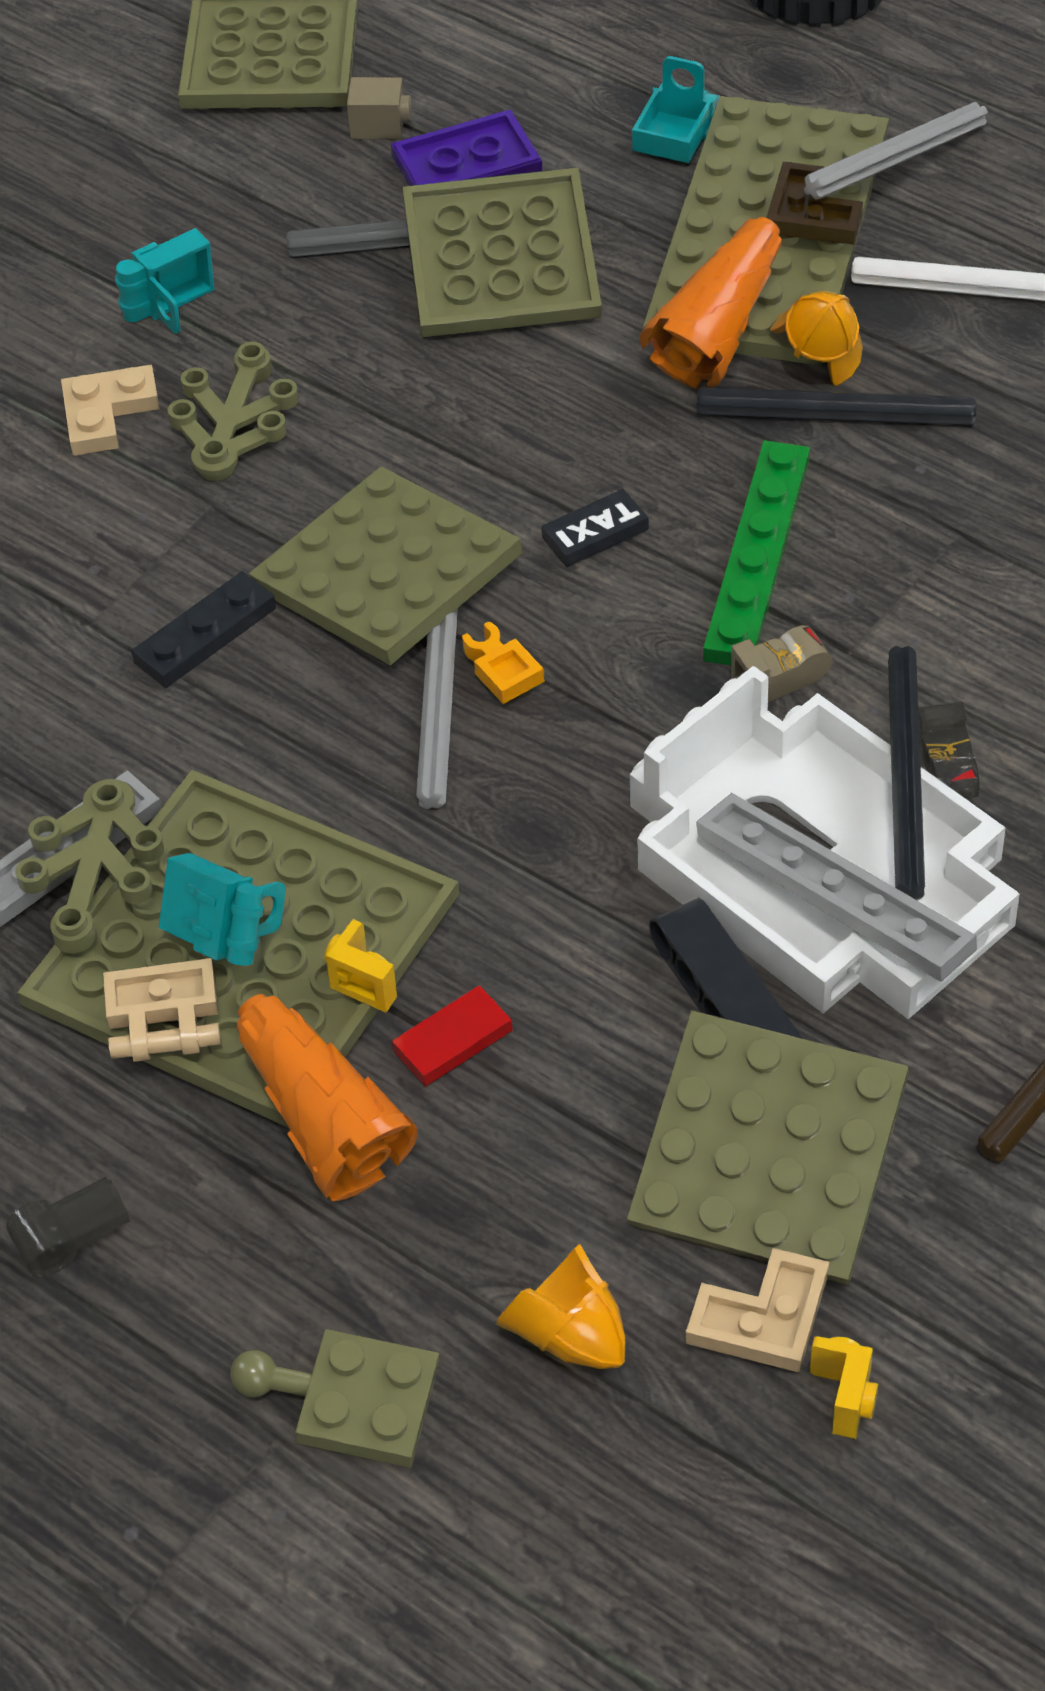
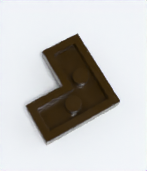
(808, 218)

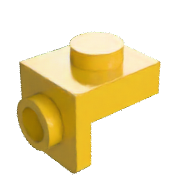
(851, 1365)

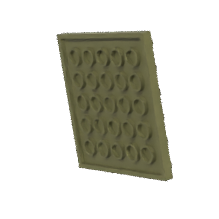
(327, 886)

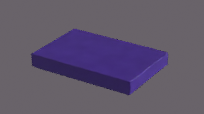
(467, 151)

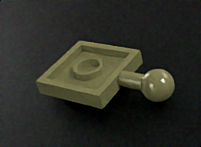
(360, 1398)

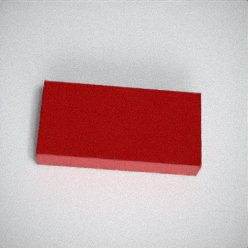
(452, 1035)

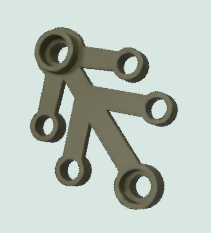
(218, 455)
(105, 807)

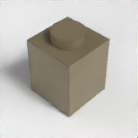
(377, 108)

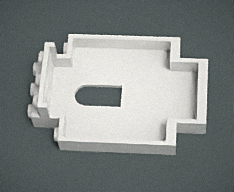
(838, 786)

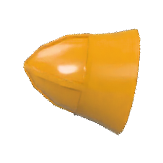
(824, 330)
(570, 1315)

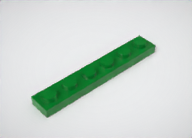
(757, 550)

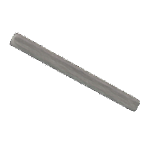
(895, 150)
(436, 714)

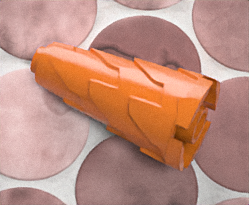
(707, 316)
(333, 1113)

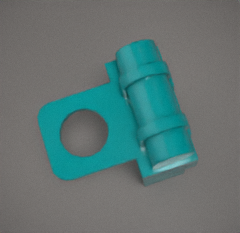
(675, 115)
(165, 278)
(217, 908)

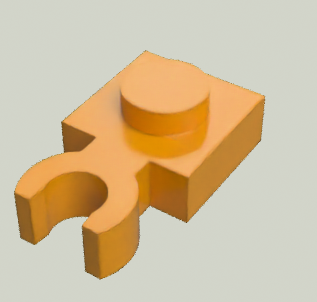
(504, 668)

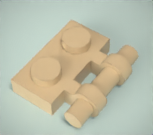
(161, 995)

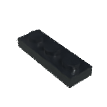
(203, 629)

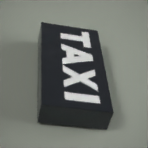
(595, 527)

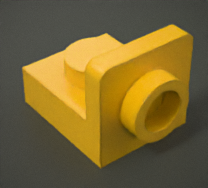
(358, 972)

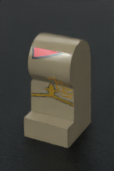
(789, 661)

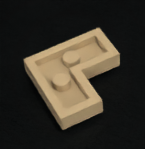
(95, 400)
(764, 1327)

